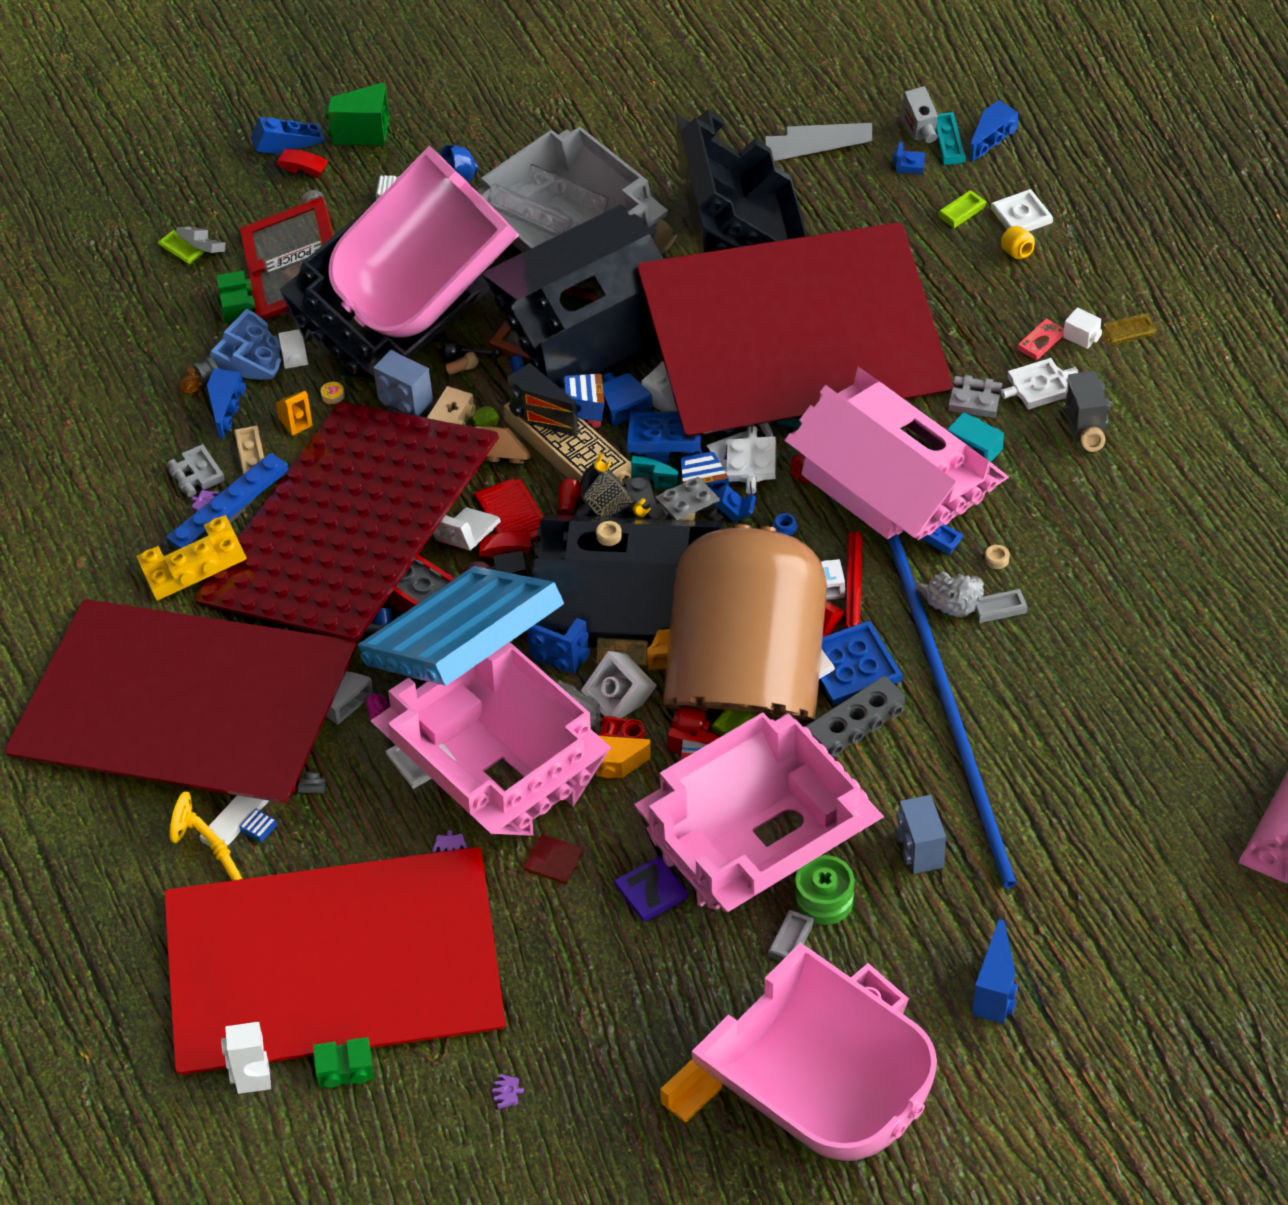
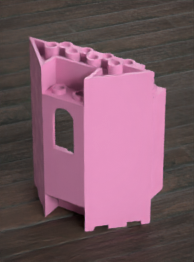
(880, 470)
(493, 714)
(737, 784)

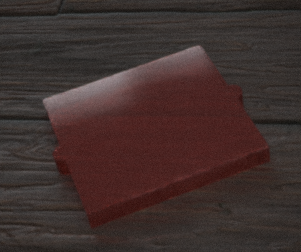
(553, 859)

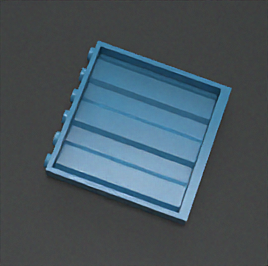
(460, 625)

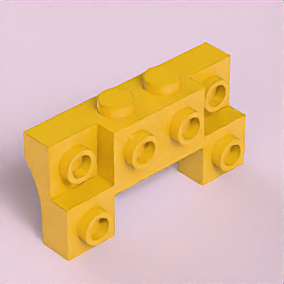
(194, 561)

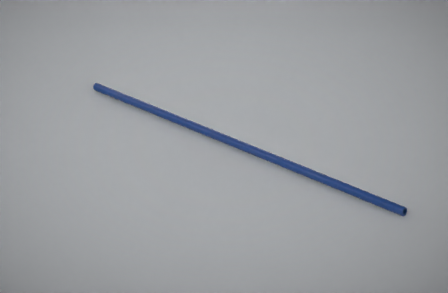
(952, 714)

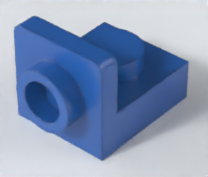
(908, 161)
(733, 505)

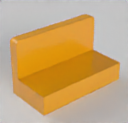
(689, 1091)

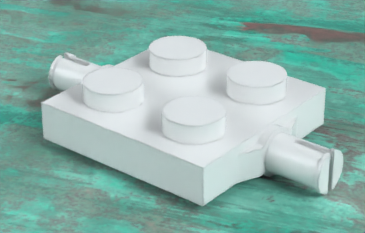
(1038, 383)
(751, 459)

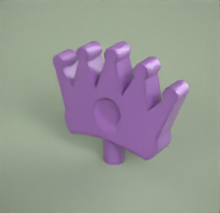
(204, 498)
(449, 842)
(507, 1091)

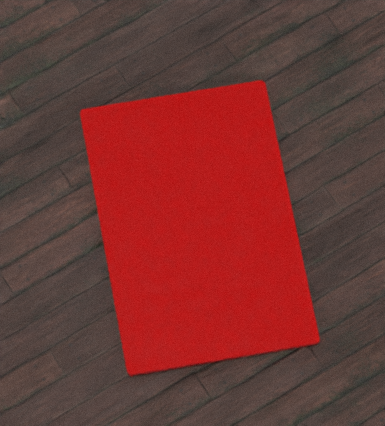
(334, 957)

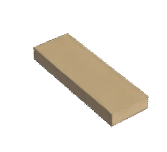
(249, 447)

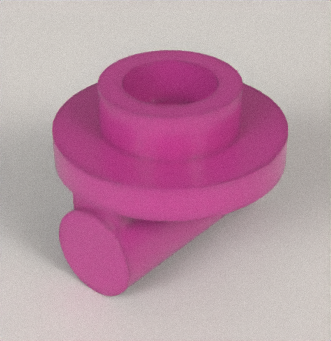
(376, 705)

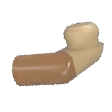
(467, 362)

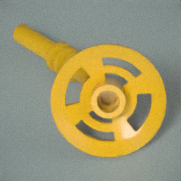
(184, 818)

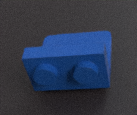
(559, 650)

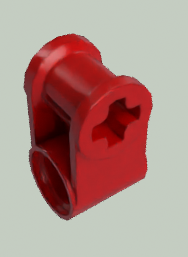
(621, 728)

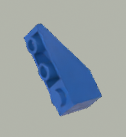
(995, 125)
(277, 135)
(224, 394)

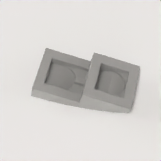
(199, 239)

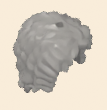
(953, 595)

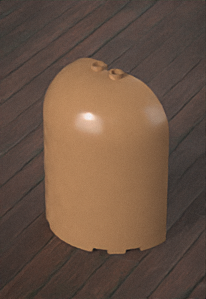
(746, 625)

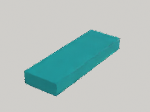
(949, 139)

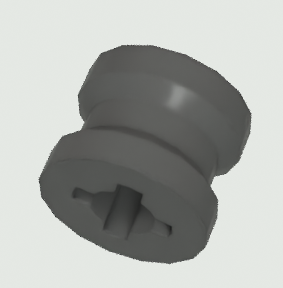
(205, 369)

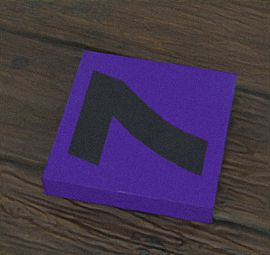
(651, 889)

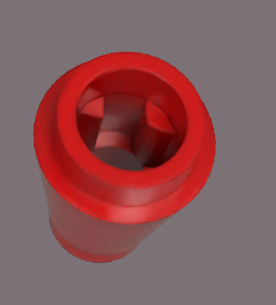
(568, 496)

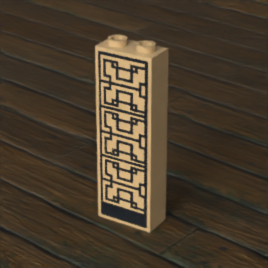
(570, 453)

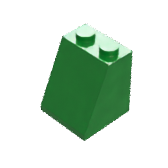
(359, 116)

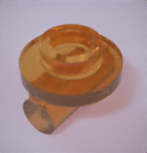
(190, 381)

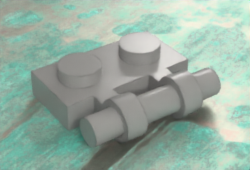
(972, 401)
(203, 470)

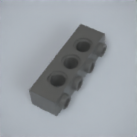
(858, 716)

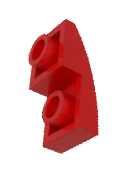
(293, 160)
(507, 541)
(676, 737)

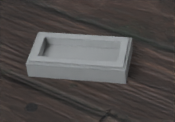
(1001, 606)
(792, 932)

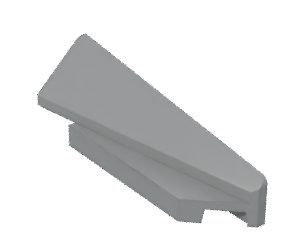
(817, 138)

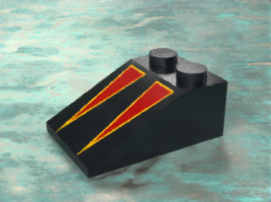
(541, 401)

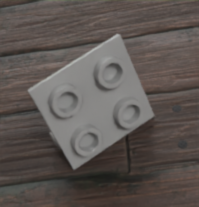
(686, 498)

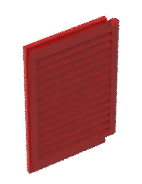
(512, 505)

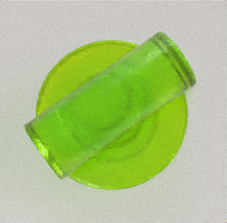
(485, 417)

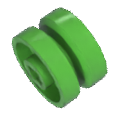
(825, 890)

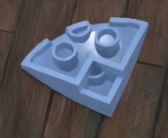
(248, 348)

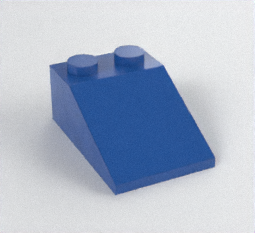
(995, 984)

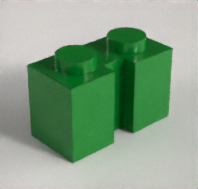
(234, 295)
(343, 1063)

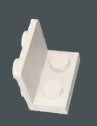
(466, 528)

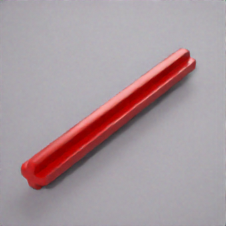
(853, 579)

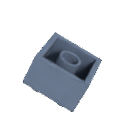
(403, 384)
(921, 834)

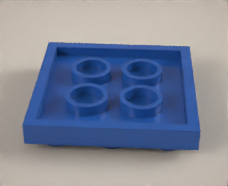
(659, 433)
(858, 662)

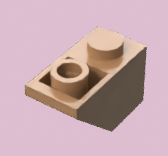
(507, 447)

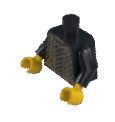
(606, 494)

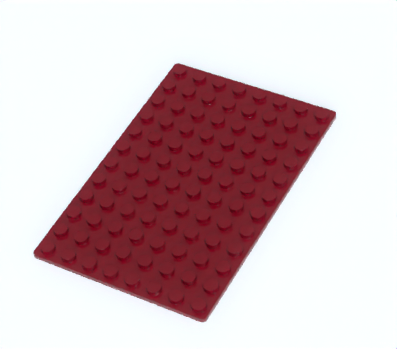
(772, 323)
(348, 520)
(183, 700)

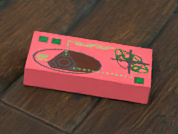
(1041, 339)

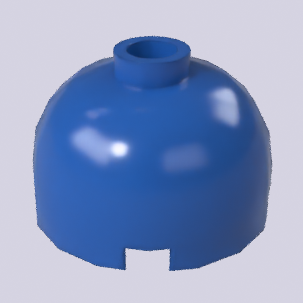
(460, 160)

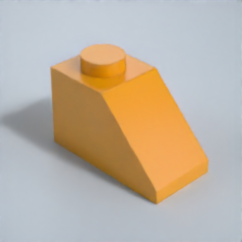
(295, 412)
(624, 756)

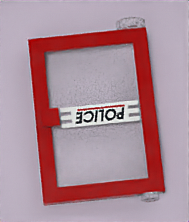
(279, 246)

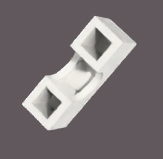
(246, 1057)

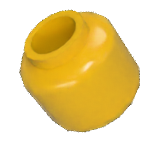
(1017, 242)

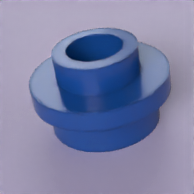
(785, 524)

